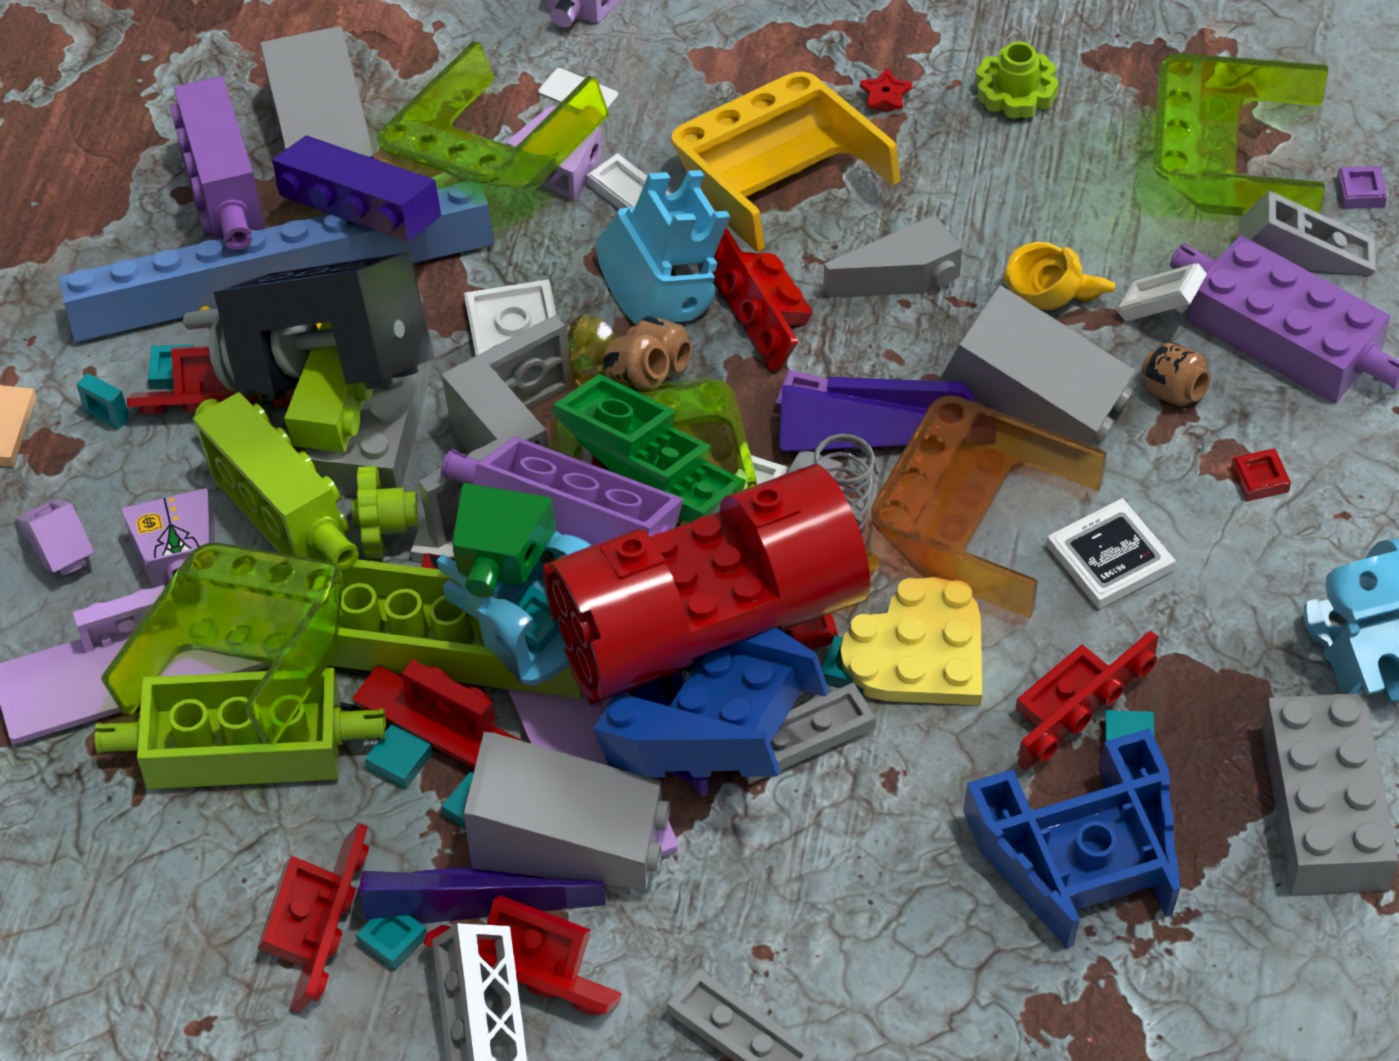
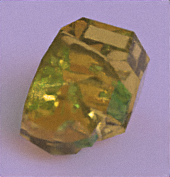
(587, 344)

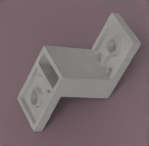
(491, 404)

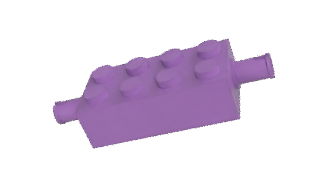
(216, 162)
(1289, 318)
(584, 497)

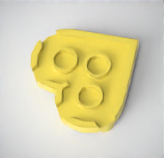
(921, 648)

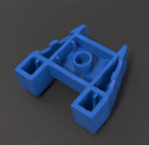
(719, 715)
(1087, 844)

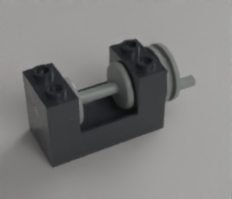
(271, 321)

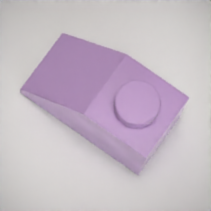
(56, 536)

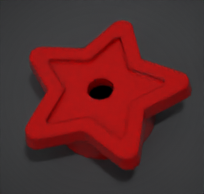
(882, 100)

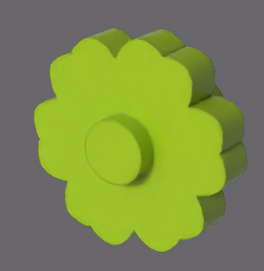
(1017, 81)
(381, 511)

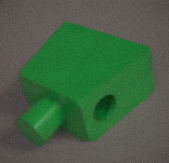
(500, 536)

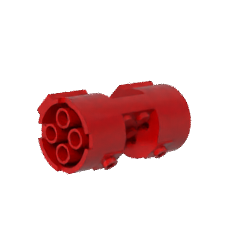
(658, 601)

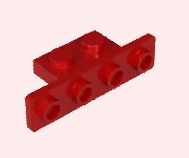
(761, 299)
(193, 384)
(1074, 691)
(432, 708)
(307, 913)
(545, 955)

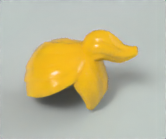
(1051, 276)

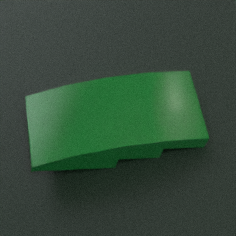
(638, 442)

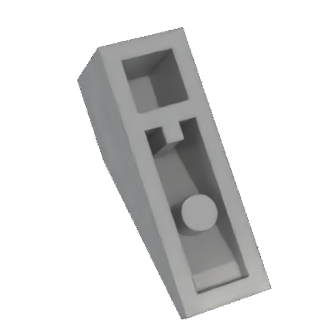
(1307, 237)
(897, 264)

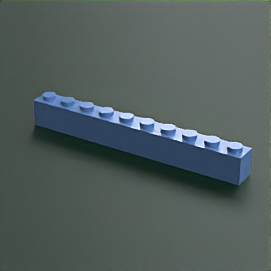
(184, 278)

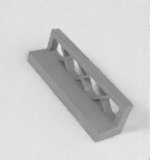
(462, 993)

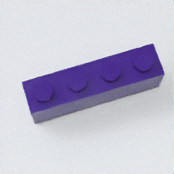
(357, 188)

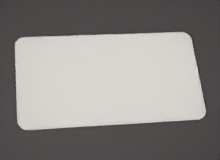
(563, 82)

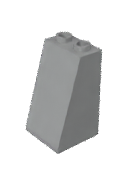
(315, 90)
(1039, 370)
(562, 816)

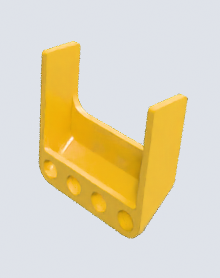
(772, 137)

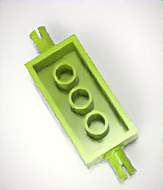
(272, 481)
(199, 735)

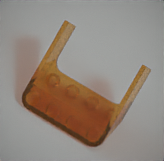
(950, 481)

